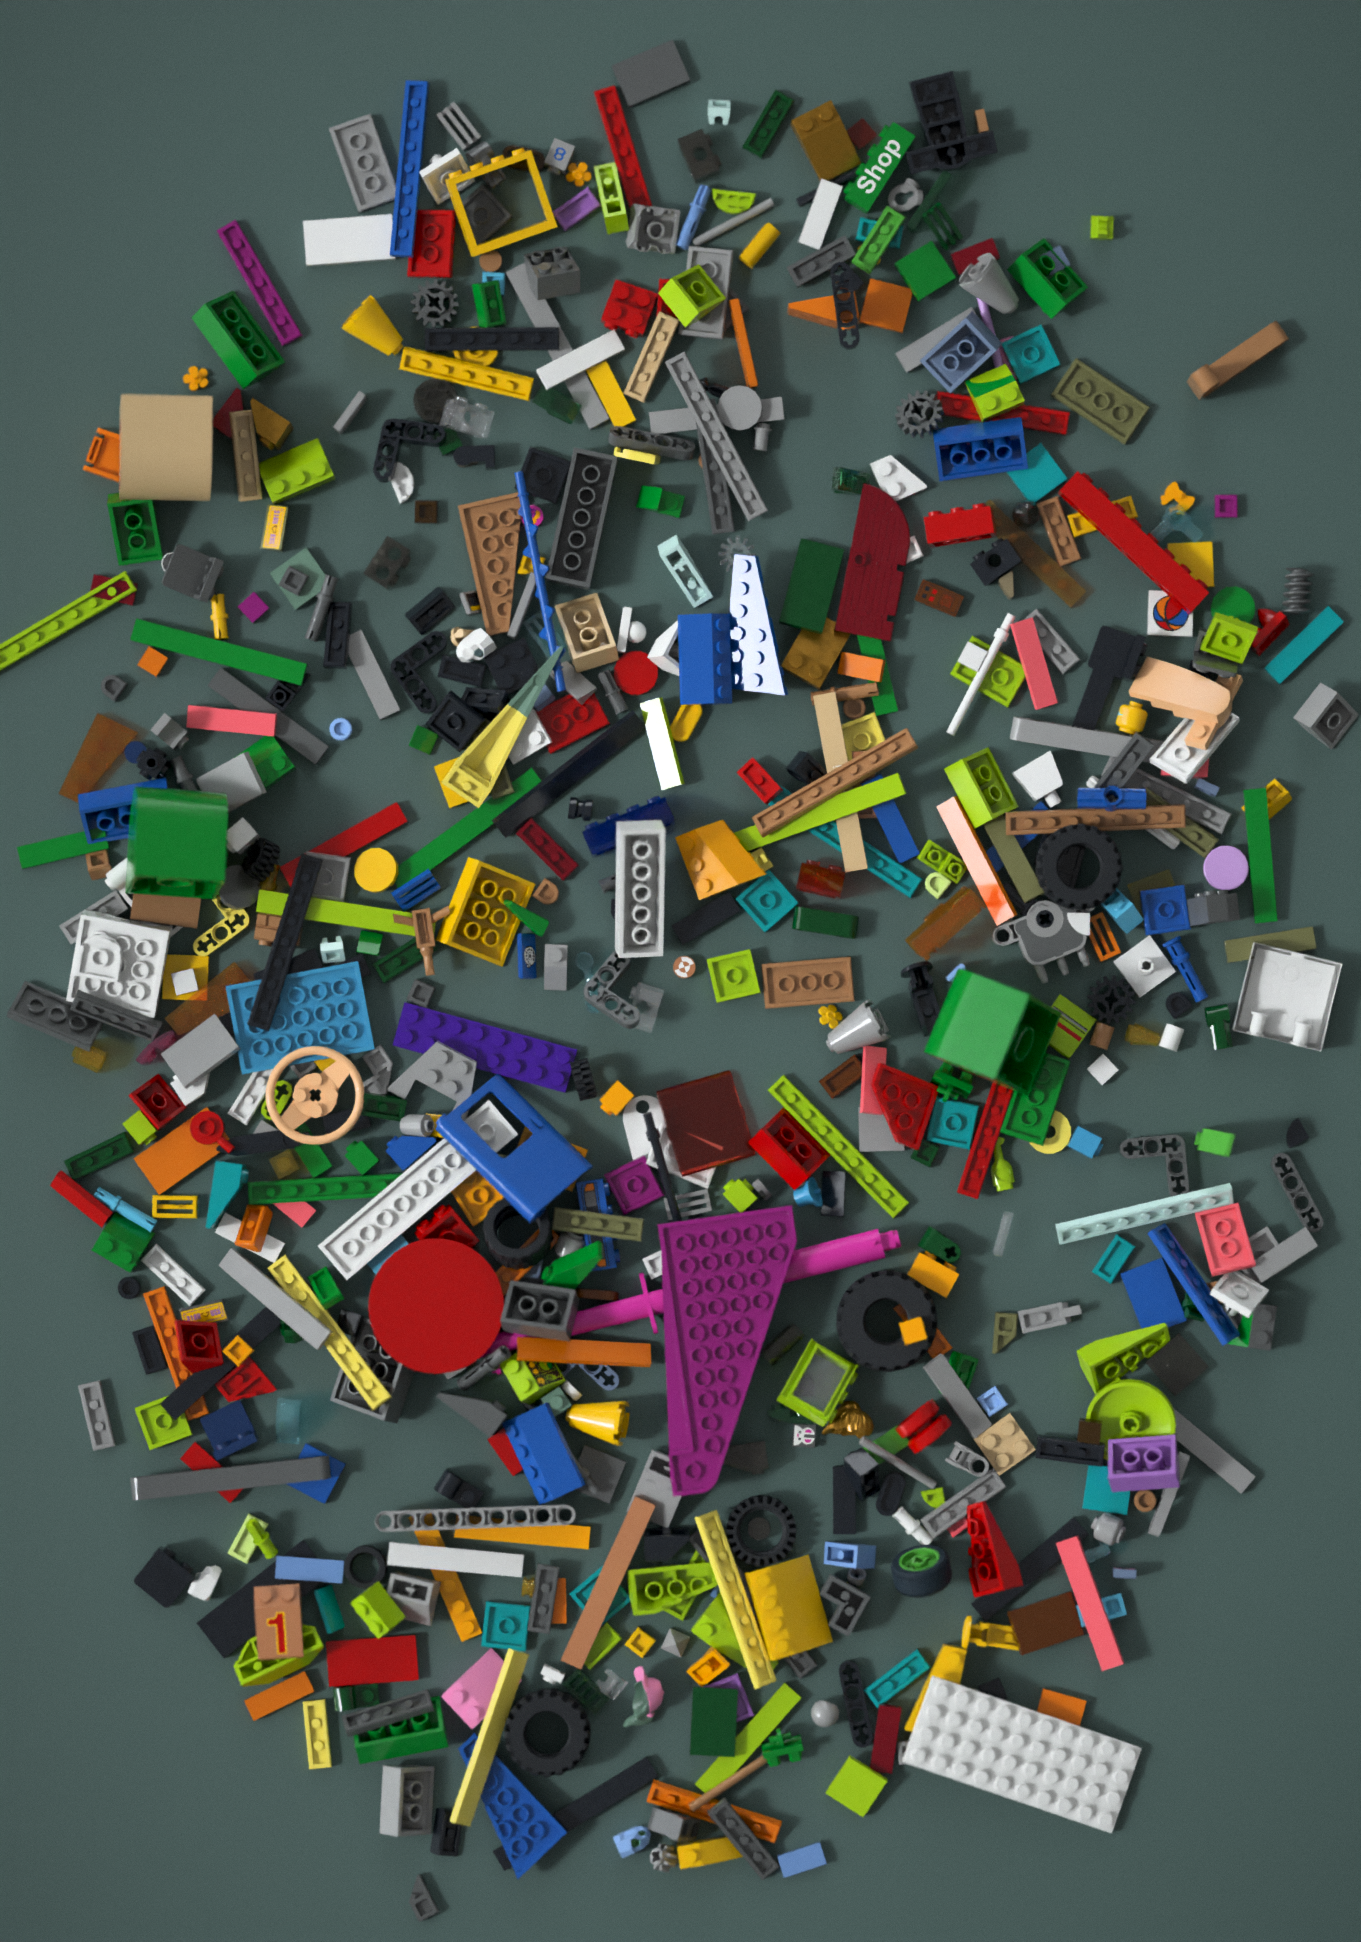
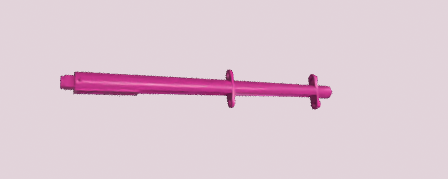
(804, 1263)

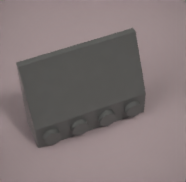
(389, 1372)

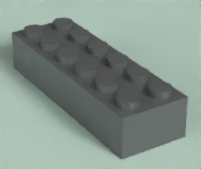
(581, 518)

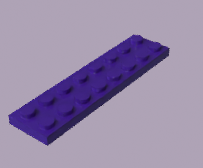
(492, 1047)

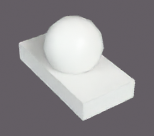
(629, 631)

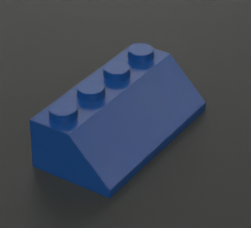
(980, 449)
(704, 659)
(111, 809)
(543, 1453)

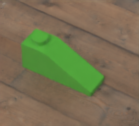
(1214, 1142)

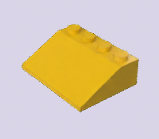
(477, 914)
(788, 1607)

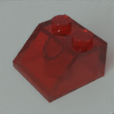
(820, 880)

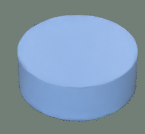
(341, 729)

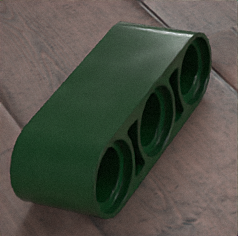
(825, 922)

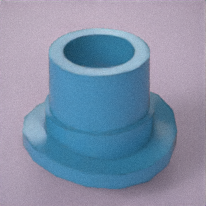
(808, 1194)

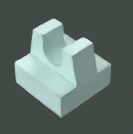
(719, 108)
(332, 951)

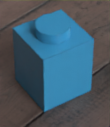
(1085, 1142)

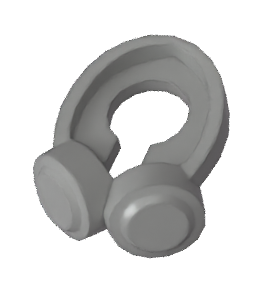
(916, 199)

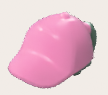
(646, 1699)

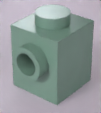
(557, 1400)

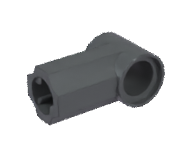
(483, 153)

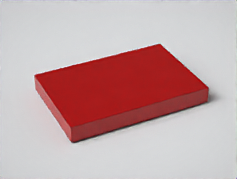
(433, 245)
(570, 721)

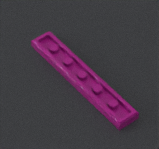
(259, 283)

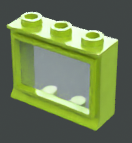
(818, 1383)

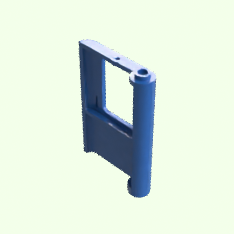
(533, 1171)

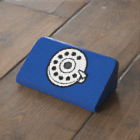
(526, 956)

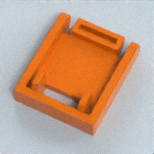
(104, 456)

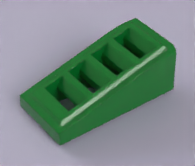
(533, 921)

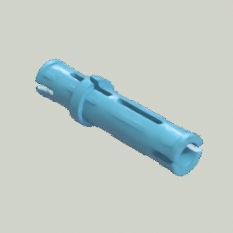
(125, 1209)

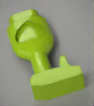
(1001, 1170)

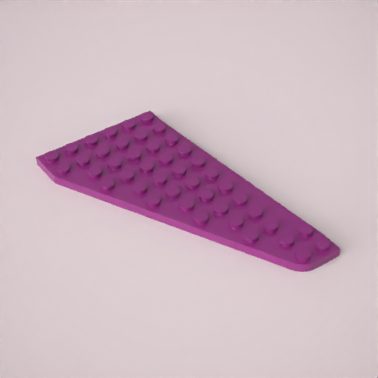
(717, 1308)

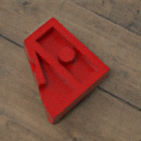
(245, 1382)

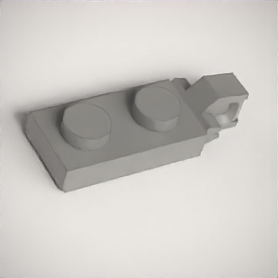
(1047, 1316)

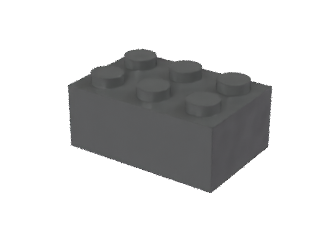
(540, 1310)

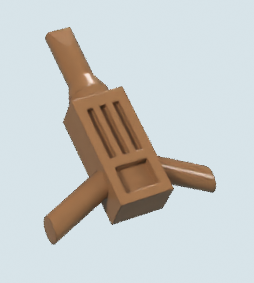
(422, 924)

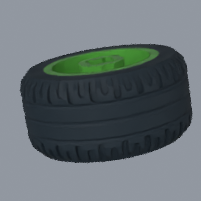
(921, 1571)

